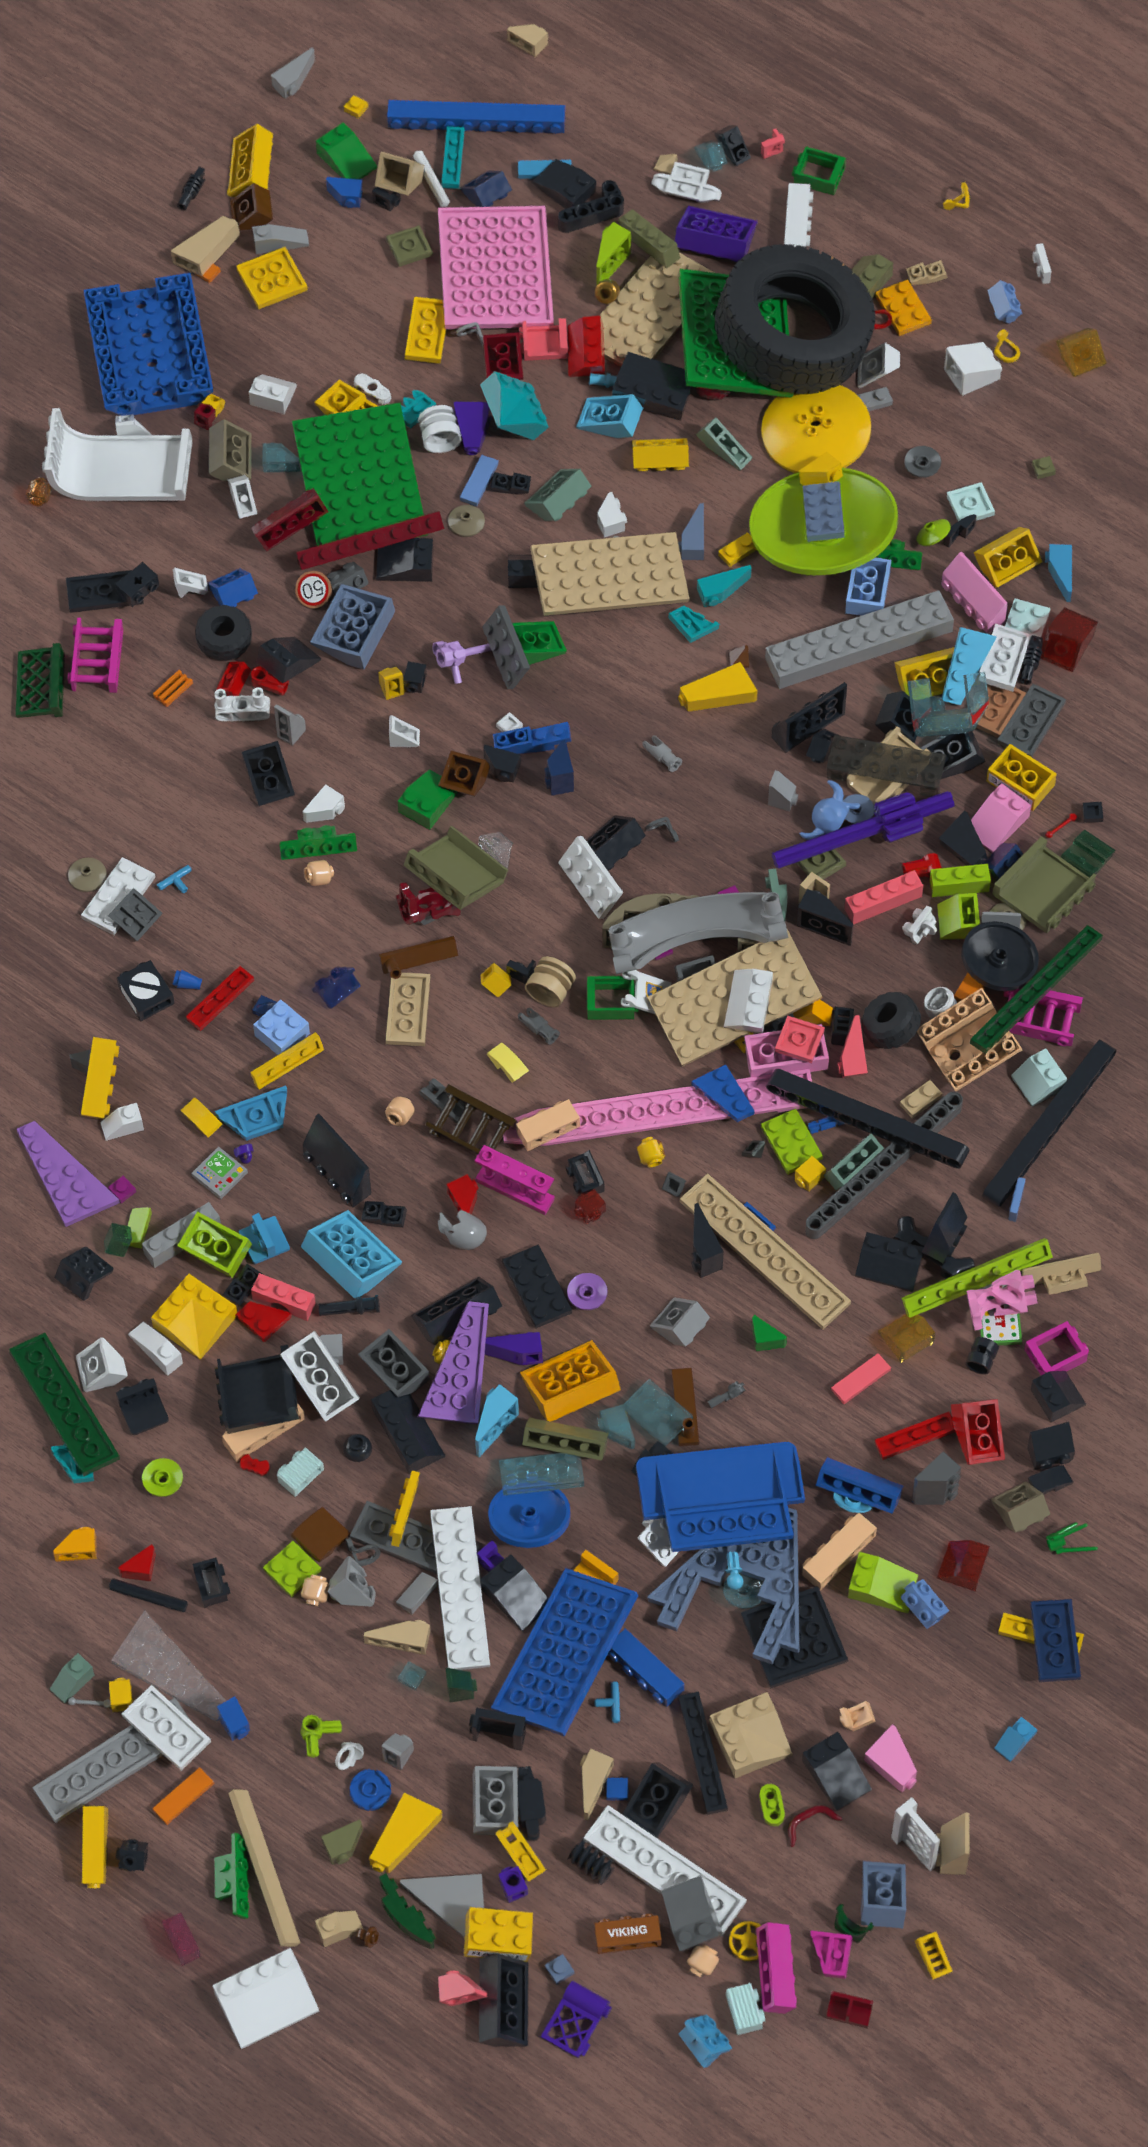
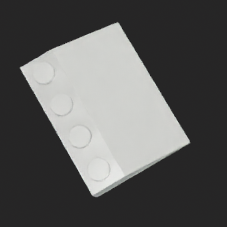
(265, 1998)

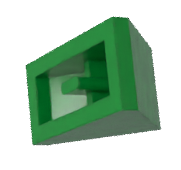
(766, 1336)

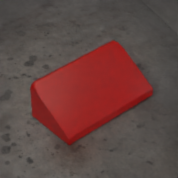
(234, 678)

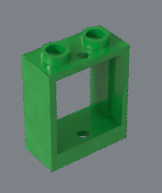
(824, 159)
(608, 983)

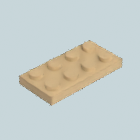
(408, 1009)

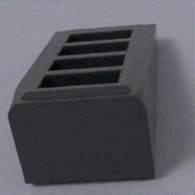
(839, 1036)

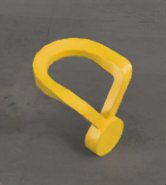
(950, 204)
(1002, 336)

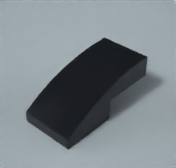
(962, 528)
(1051, 1479)

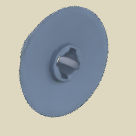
(866, 808)

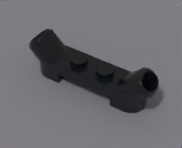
(950, 1267)

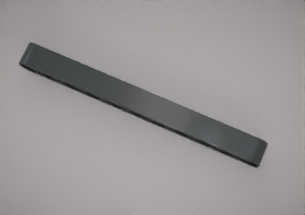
(880, 1172)

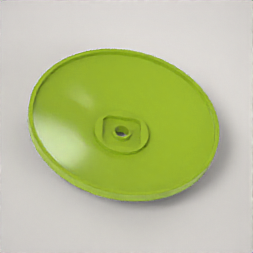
(781, 532)

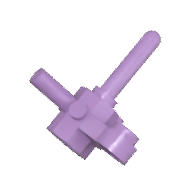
(453, 655)

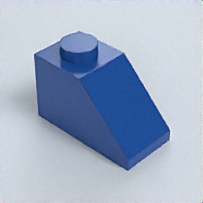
(345, 191)
(233, 1719)

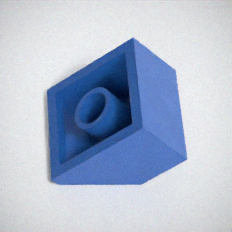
(233, 588)

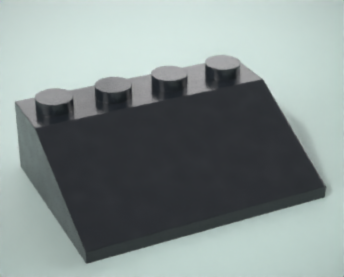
(654, 384)
(811, 718)
(337, 1162)

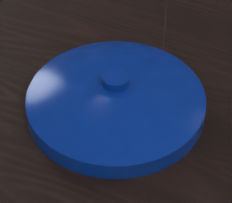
(529, 1518)

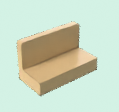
(812, 883)

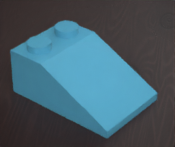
(611, 415)
(498, 1413)

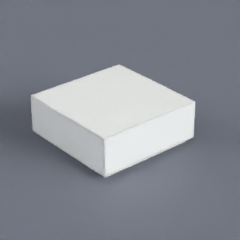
(508, 723)

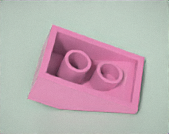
(1000, 817)

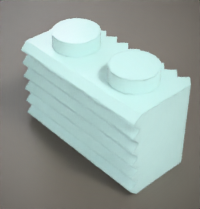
(299, 1471)
(744, 2008)

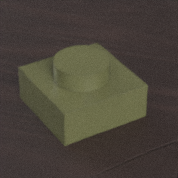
(1043, 467)

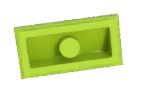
(139, 1224)

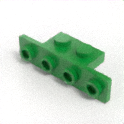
(901, 558)
(318, 842)
(232, 1876)

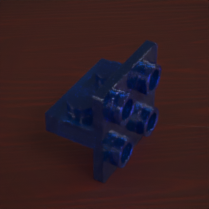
(337, 985)

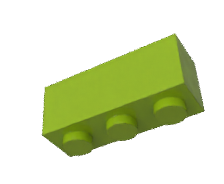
(959, 880)

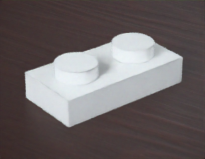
(1043, 268)

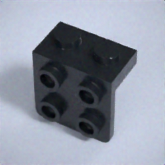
(81, 1271)
(142, 1406)

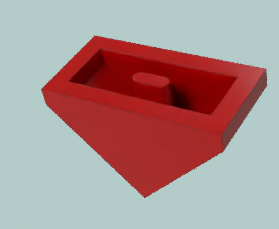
(140, 1566)

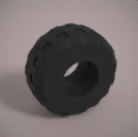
(219, 619)
(891, 1020)

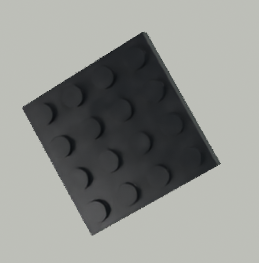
(817, 1640)

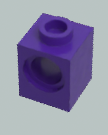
(513, 1892)

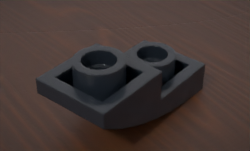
(509, 484)
(385, 1215)
(241, 1287)

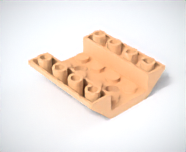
(952, 1033)

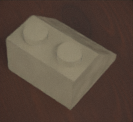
(1021, 1506)

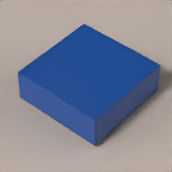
(617, 1788)

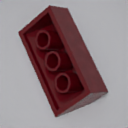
(289, 519)

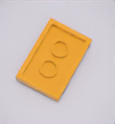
(905, 307)

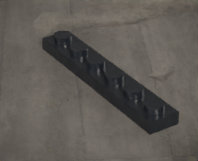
(703, 1753)

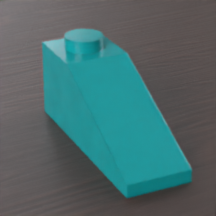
(720, 586)

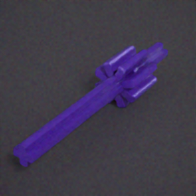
(893, 817)

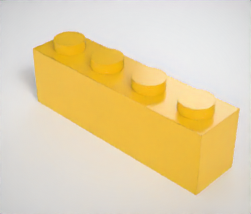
(98, 1078)

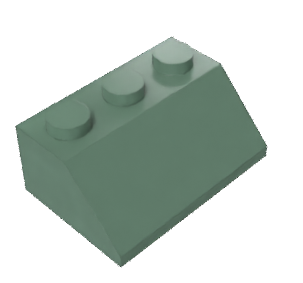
(558, 494)

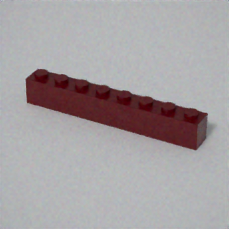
(369, 540)

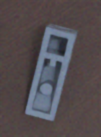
(692, 540)

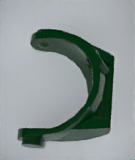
(848, 1927)

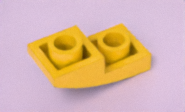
(201, 1117)

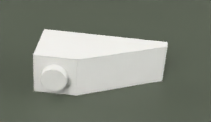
(157, 1348)

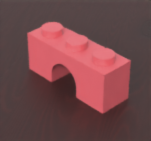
(270, 1291)

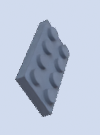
(823, 511)

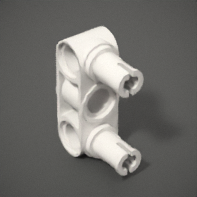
(229, 707)

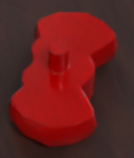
(254, 1465)

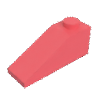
(853, 1058)

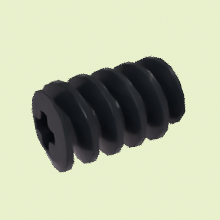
(591, 1863)

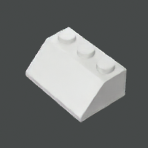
(749, 1000)

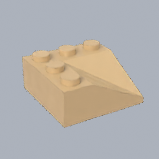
(750, 1735)

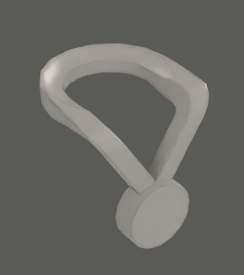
(478, 331)

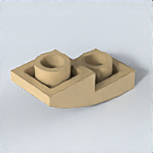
(926, 274)

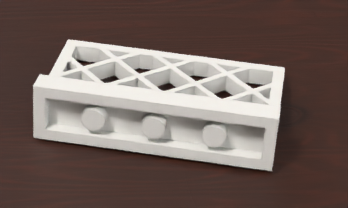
(915, 1834)

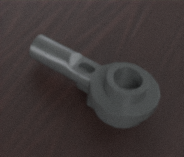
(735, 1390)

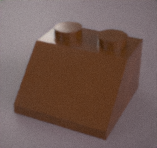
(252, 207)
(464, 773)

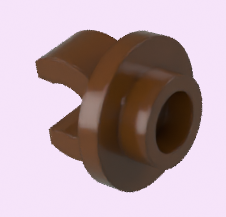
(370, 1936)

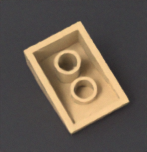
(954, 1846)

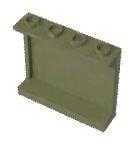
(457, 868)
(1043, 886)

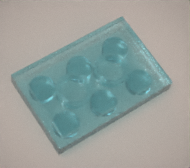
(656, 1412)

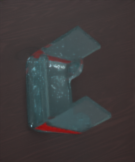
(930, 714)

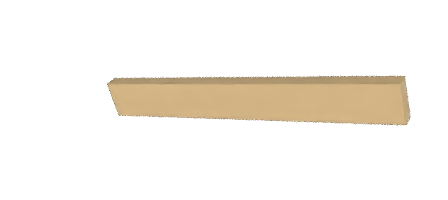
(264, 1868)

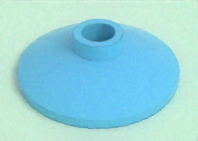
(850, 1504)

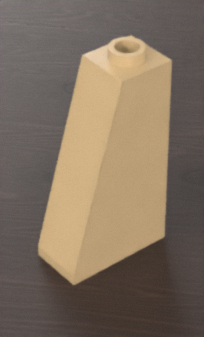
(206, 246)

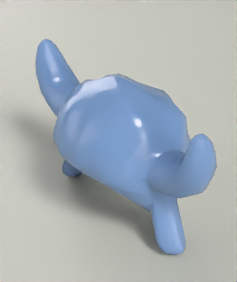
(829, 813)

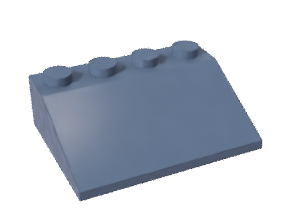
(353, 625)

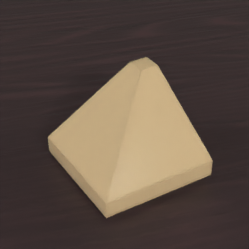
(666, 163)

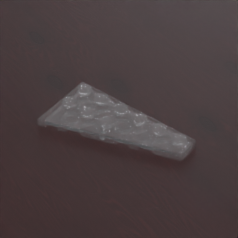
(160, 1662)

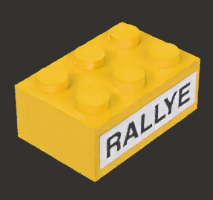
(1022, 775)
(498, 1932)

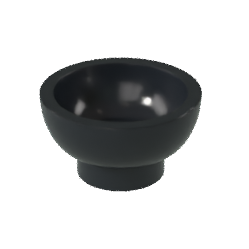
(357, 1448)

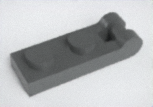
(441, 1098)

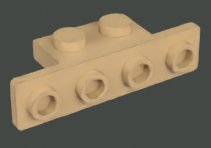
(1065, 1274)

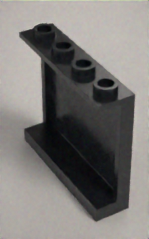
(256, 1393)

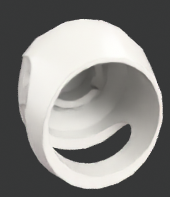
(938, 1001)

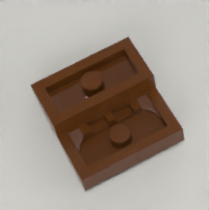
(320, 1534)

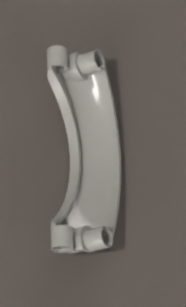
(651, 933)

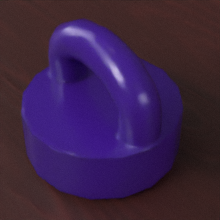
(244, 1150)

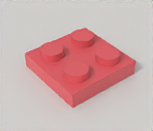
(799, 1039)

